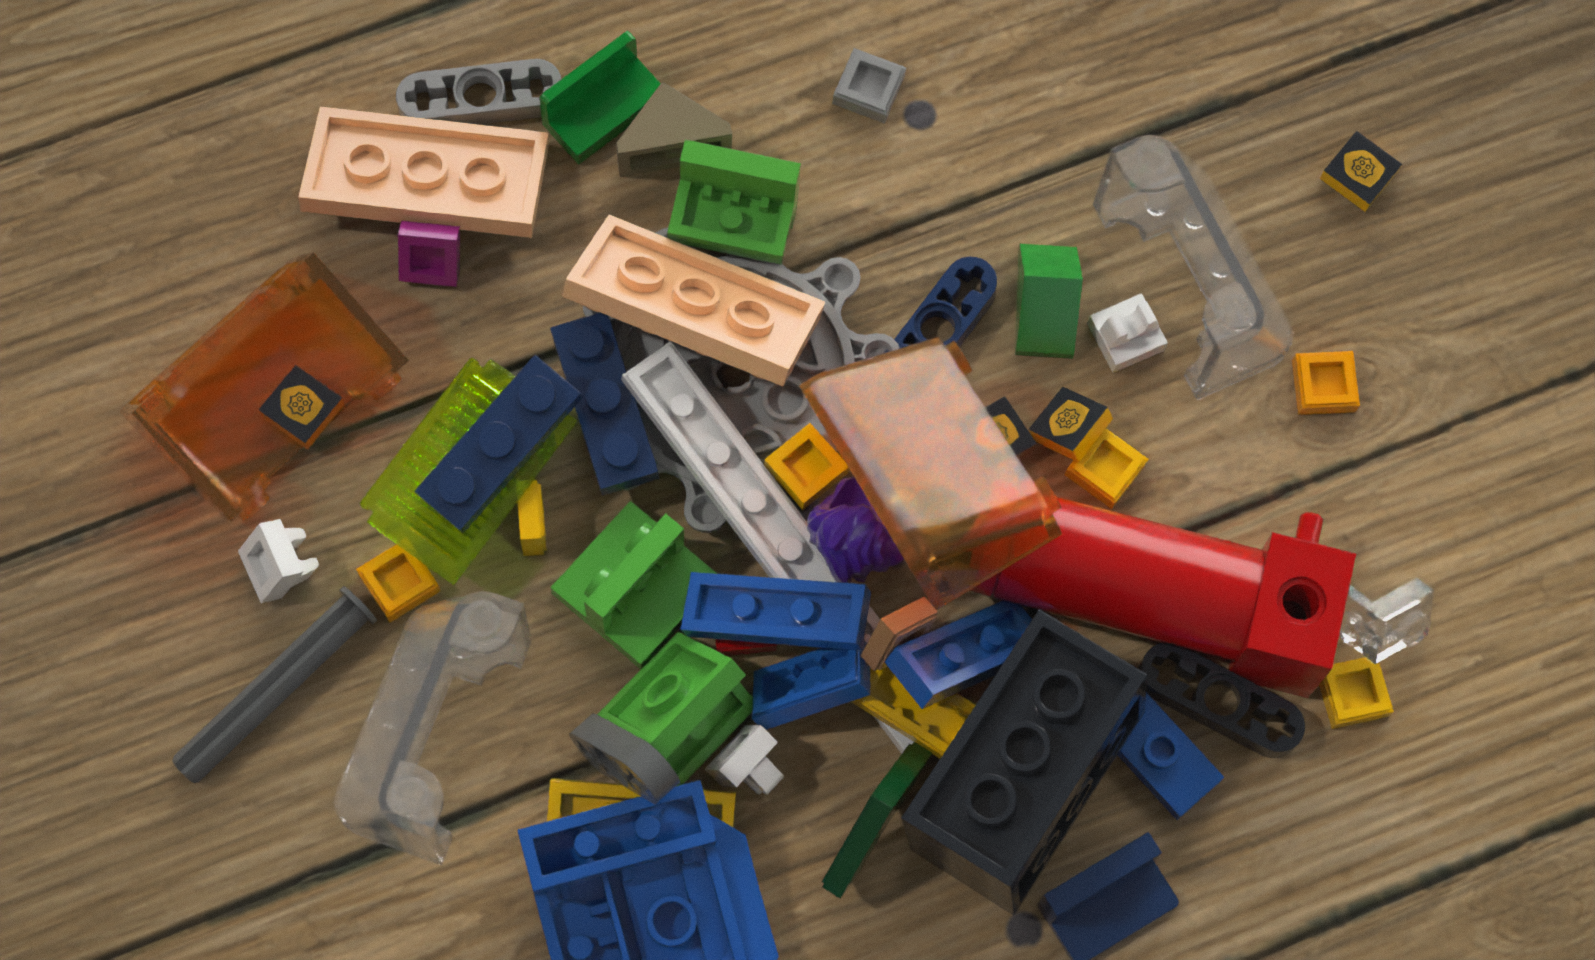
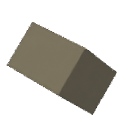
(659, 132)

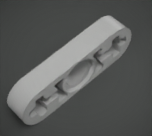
(461, 78)

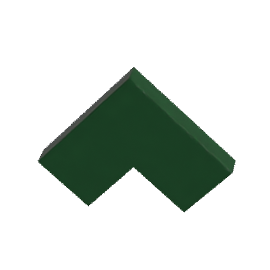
(874, 818)

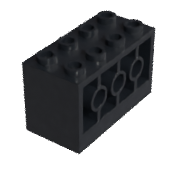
(1026, 761)

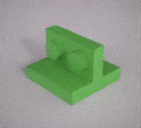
(734, 202)
(632, 583)
(683, 703)

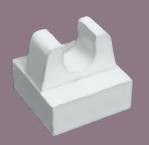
(1127, 333)
(272, 559)
(746, 761)

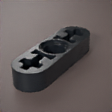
(1254, 734)

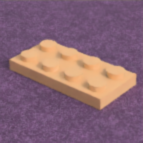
(424, 171)
(694, 300)

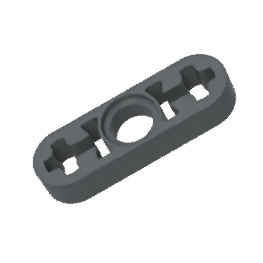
(624, 758)

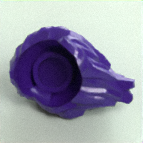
(851, 534)

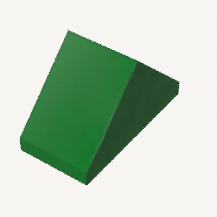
(1047, 300)

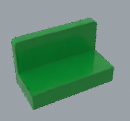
(598, 98)

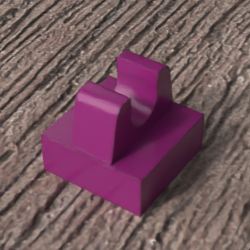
(429, 253)

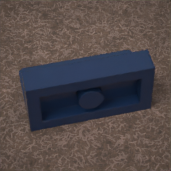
(1109, 900)

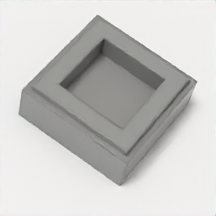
(869, 85)

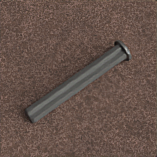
(272, 686)

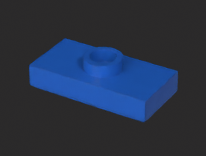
(808, 685)
(1168, 761)

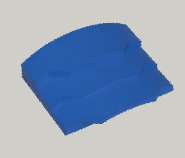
(647, 883)

